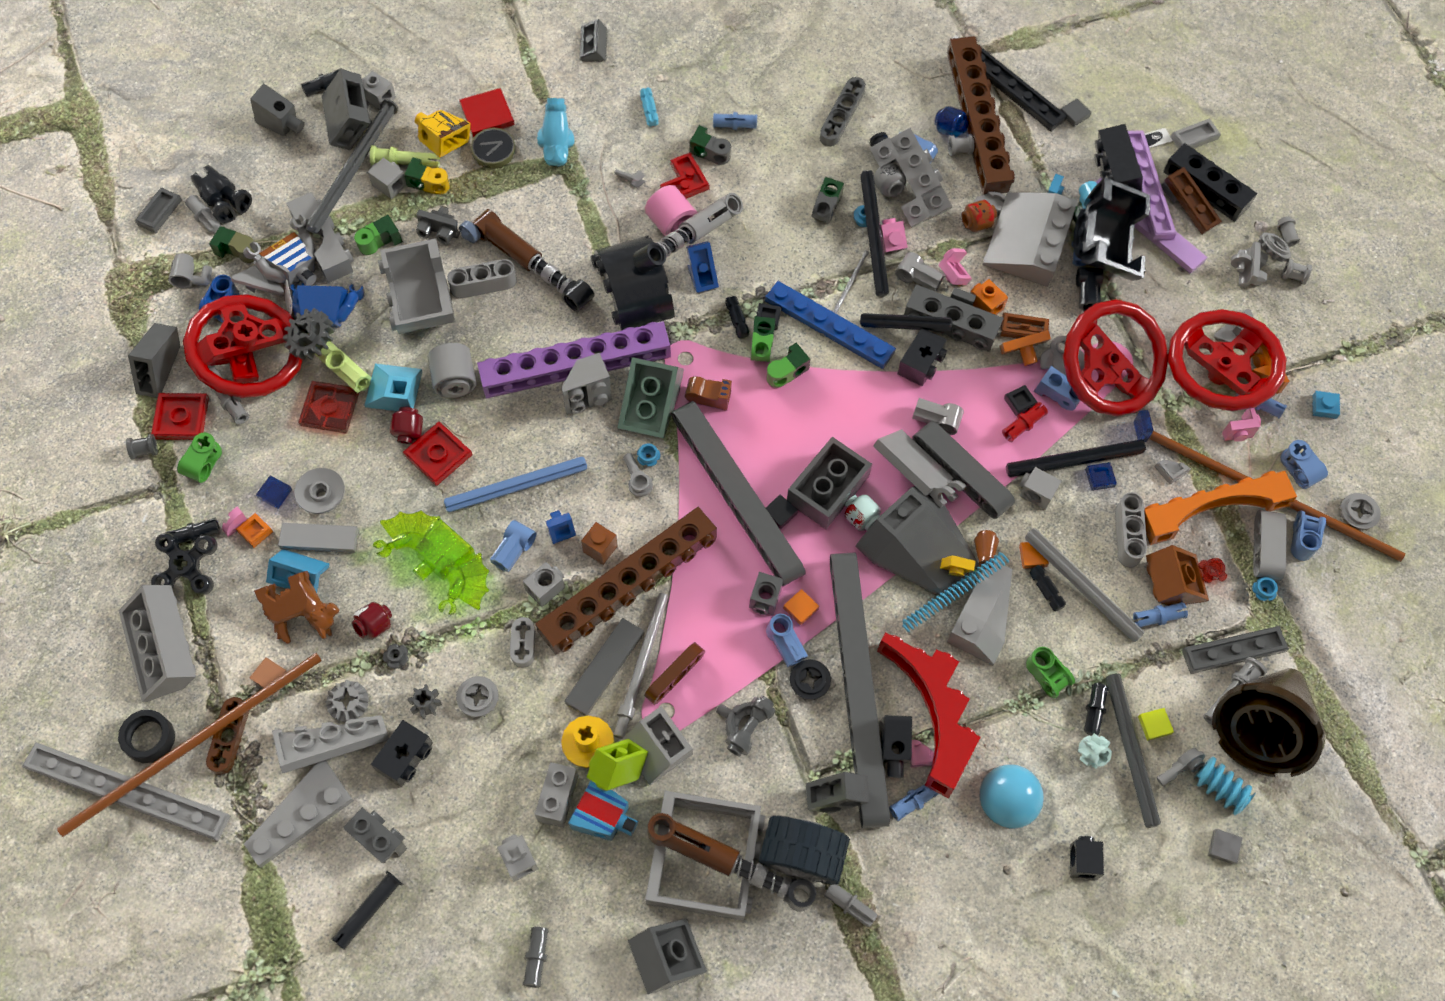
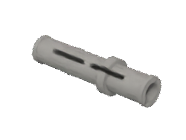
(231, 404)

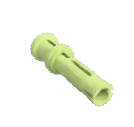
(402, 157)

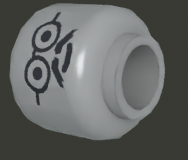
(890, 180)

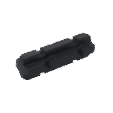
(737, 317)
(1047, 588)

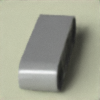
(493, 281)
(1125, 539)
(1269, 545)

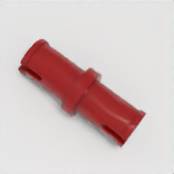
(1025, 421)

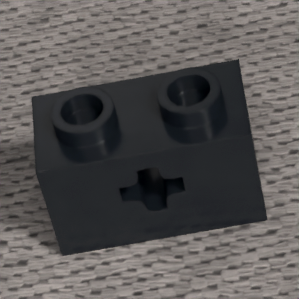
(922, 356)
(406, 740)

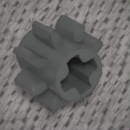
(419, 697)

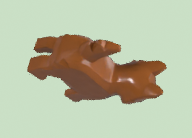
(296, 601)

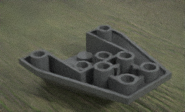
(914, 539)

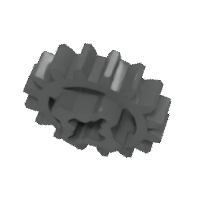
(305, 345)

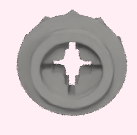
(1275, 246)
(1368, 507)
(470, 688)
(355, 708)

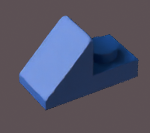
(702, 266)

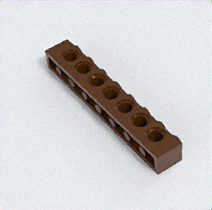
(976, 101)
(693, 524)

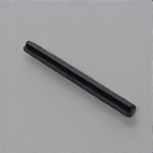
(874, 233)
(1076, 457)

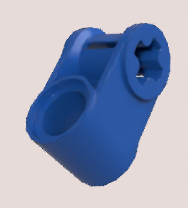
(216, 291)

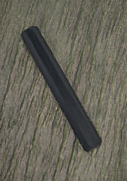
(906, 322)

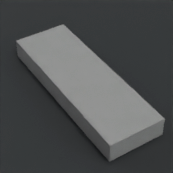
(318, 537)

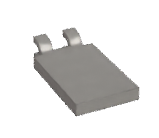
(918, 467)

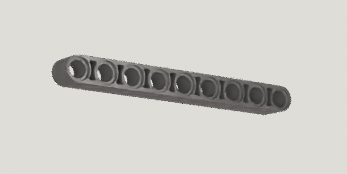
(738, 493)

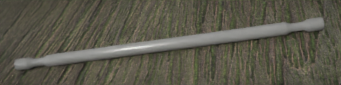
(849, 284)

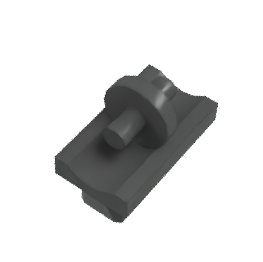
(438, 222)

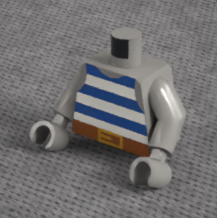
(288, 258)

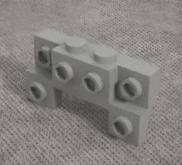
(916, 166)

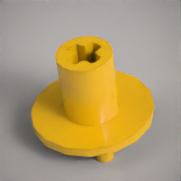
(583, 738)

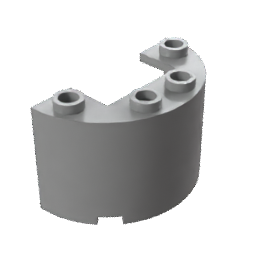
(416, 287)

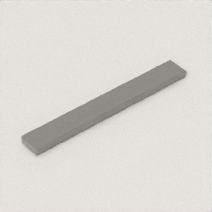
(143, 798)

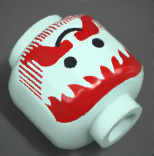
(862, 512)

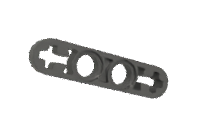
(842, 111)

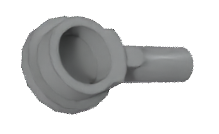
(639, 483)
(1190, 760)

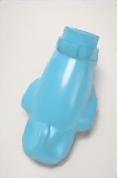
(555, 133)

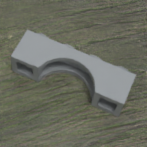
(330, 256)

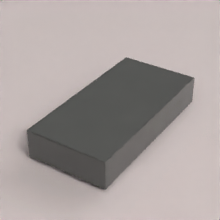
(158, 210)

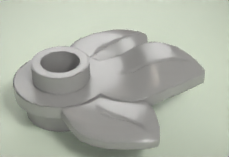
(1054, 356)

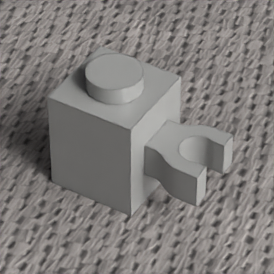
(517, 857)

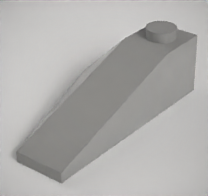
(984, 618)

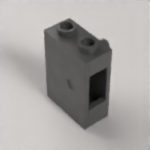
(345, 109)

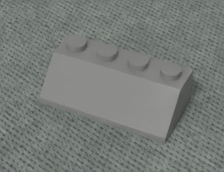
(156, 642)

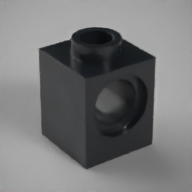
(1086, 858)

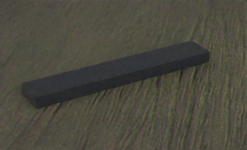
(1022, 93)

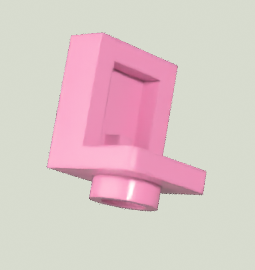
(893, 235)
(953, 269)
(1244, 428)

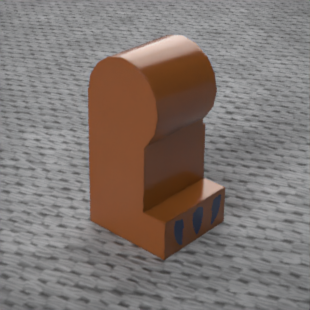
(709, 392)

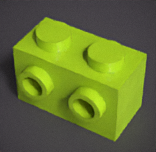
(617, 764)

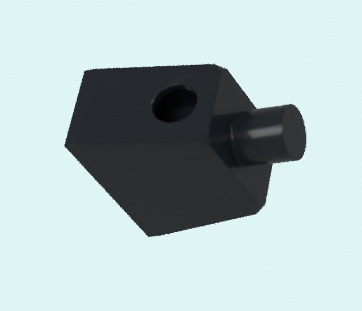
(898, 732)

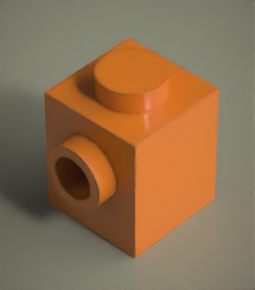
(989, 297)

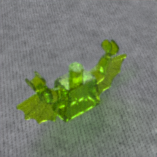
(440, 552)

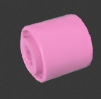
(668, 209)

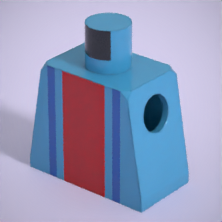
(602, 814)

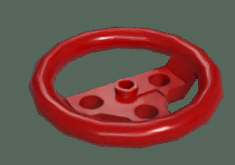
(241, 338)
(1111, 362)
(1223, 363)

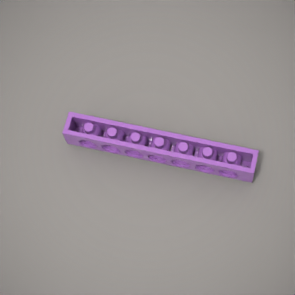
(545, 374)

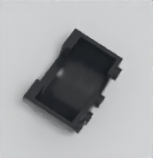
(1106, 229)
(636, 295)

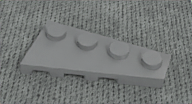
(315, 745)
(302, 811)

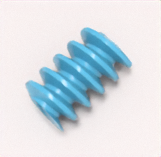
(1224, 785)

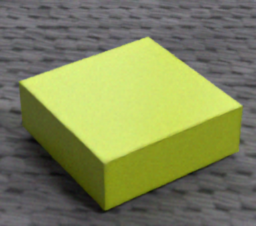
(1155, 724)

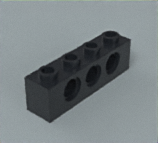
(1218, 186)

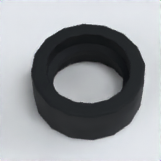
(135, 721)

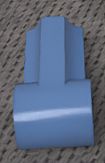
(515, 541)
(786, 642)

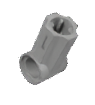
(913, 269)
(946, 416)

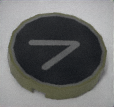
(493, 148)

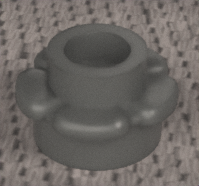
(398, 662)

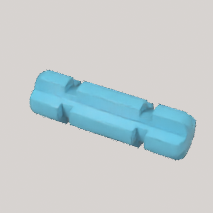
(649, 107)

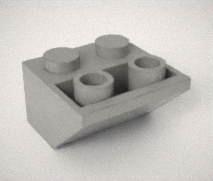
(586, 385)
(663, 741)

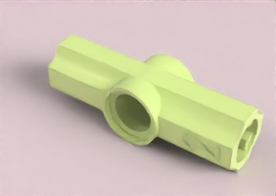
(344, 367)

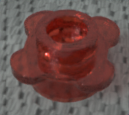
(1216, 564)

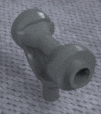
(739, 740)

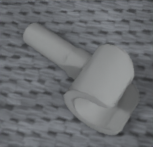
(635, 179)

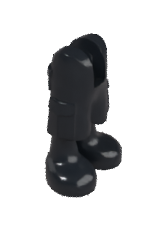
(217, 187)

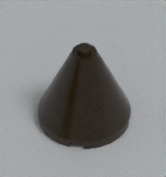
(1271, 724)

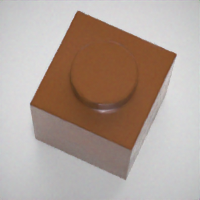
(599, 543)

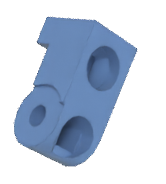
(1056, 387)

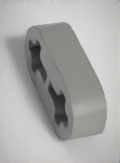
(517, 642)

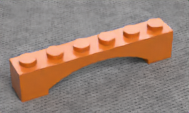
(1269, 491)

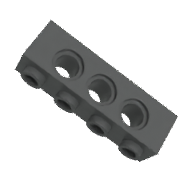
(963, 314)

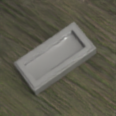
(1196, 134)

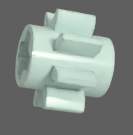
(1094, 751)

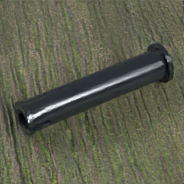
(366, 910)

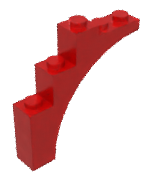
(931, 675)

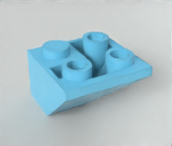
(393, 387)

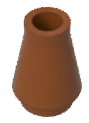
(986, 546)

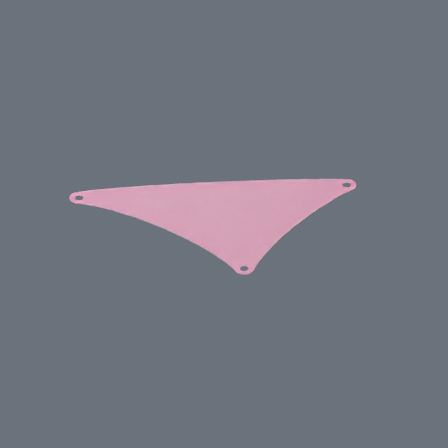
(772, 441)

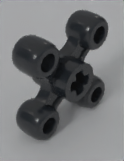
(193, 558)

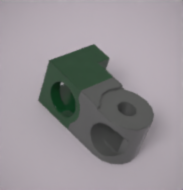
(709, 147)
(827, 200)

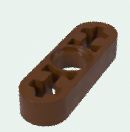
(674, 673)
(214, 752)

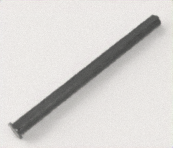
(352, 166)

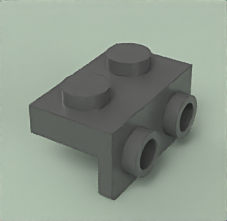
(375, 837)

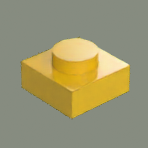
(957, 565)

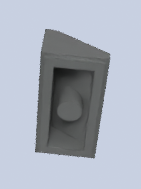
(593, 41)

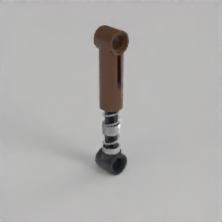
(574, 293)
(727, 860)

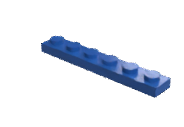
(830, 324)

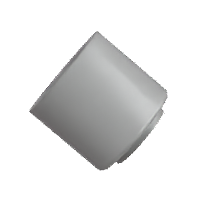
(451, 370)

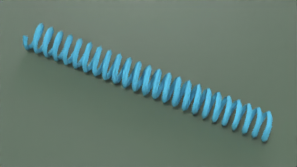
(954, 590)

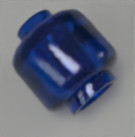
(951, 121)

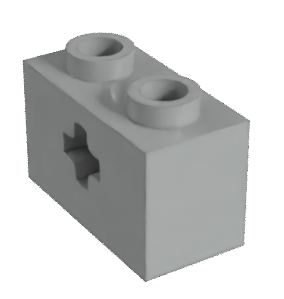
(556, 795)

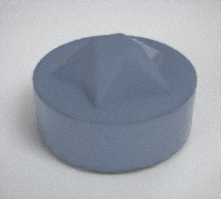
(469, 231)

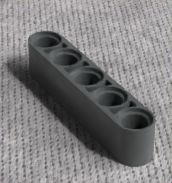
(980, 483)

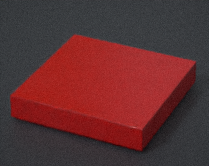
(487, 111)
(179, 415)
(437, 453)

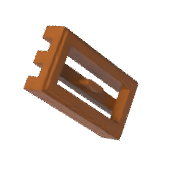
(1018, 331)

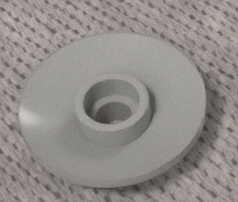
(319, 481)

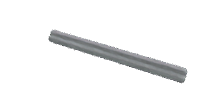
(1084, 585)

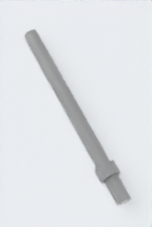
(626, 710)

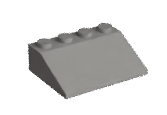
(1030, 235)

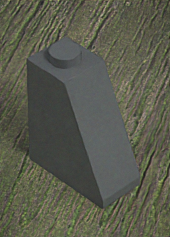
(153, 359)

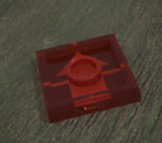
(328, 407)

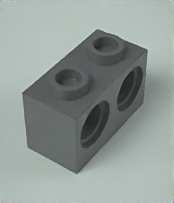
(837, 792)

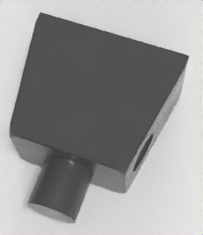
(275, 111)

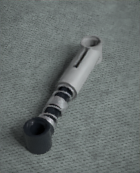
(688, 232)

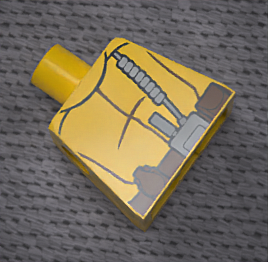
(442, 131)

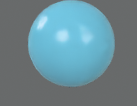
(1011, 796)

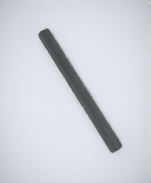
(1133, 751)

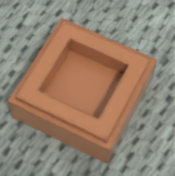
(267, 673)

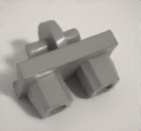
(1248, 265)

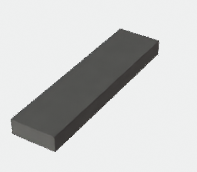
(1234, 649)
(604, 667)

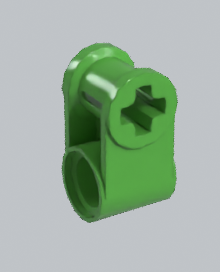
(198, 459)
(1050, 673)

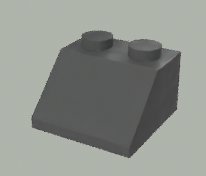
(666, 955)

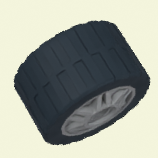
(804, 849)

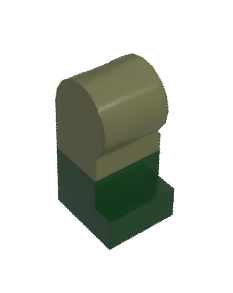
(230, 242)

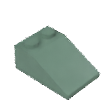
(650, 397)

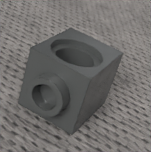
(768, 584)

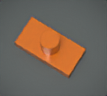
(1026, 346)

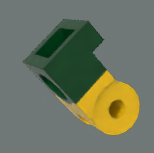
(426, 178)

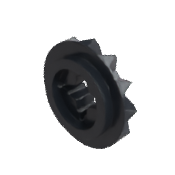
(816, 670)

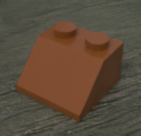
(1176, 576)

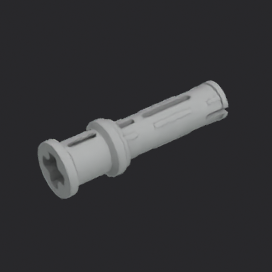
(1251, 670)

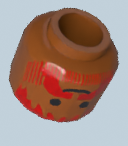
(979, 215)

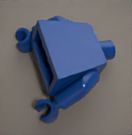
(331, 300)

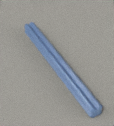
(515, 484)

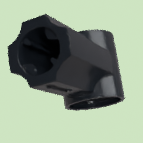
(1089, 283)

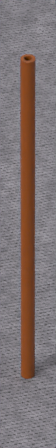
(1296, 505)
(188, 745)

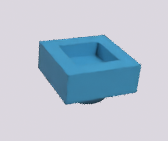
(1055, 186)
(1326, 404)

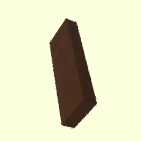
(1192, 200)

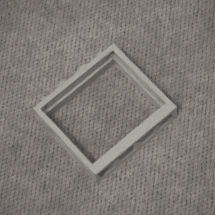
(714, 806)

